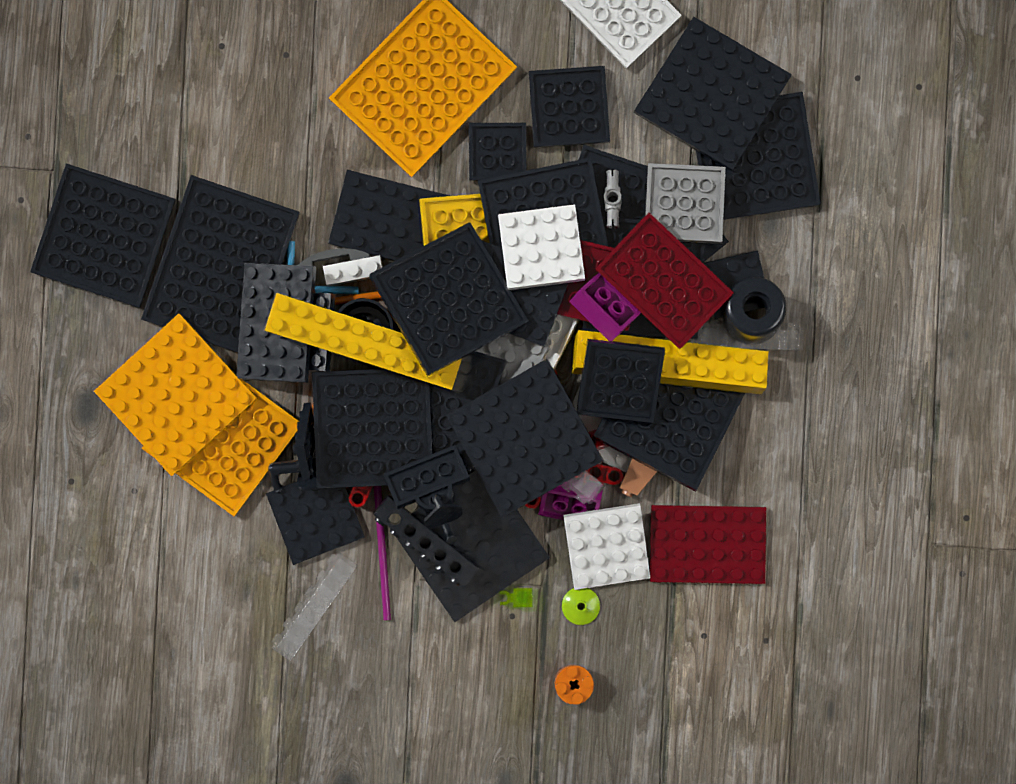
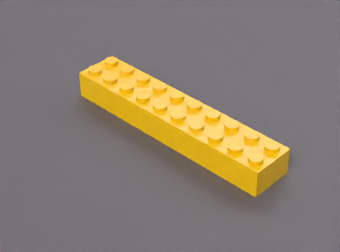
(351, 339)
(695, 363)

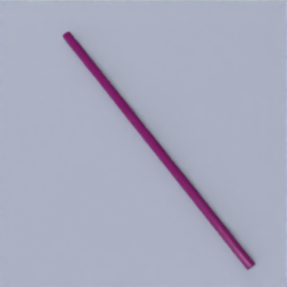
(382, 559)

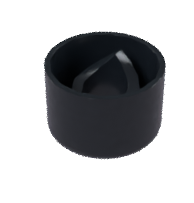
(368, 309)
(748, 329)

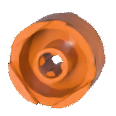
(573, 673)

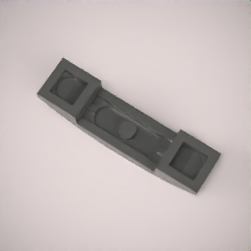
(334, 253)

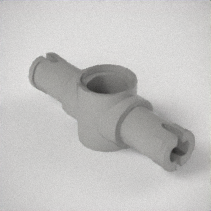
(612, 190)

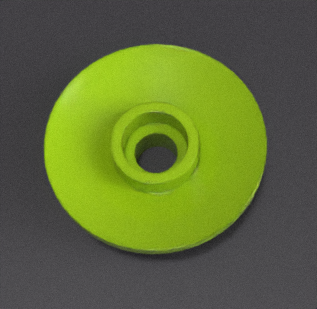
(573, 598)

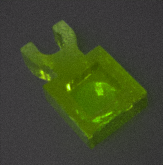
(520, 597)

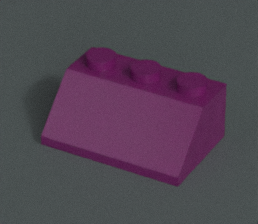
(604, 307)
(561, 502)

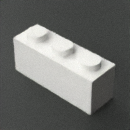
(351, 270)

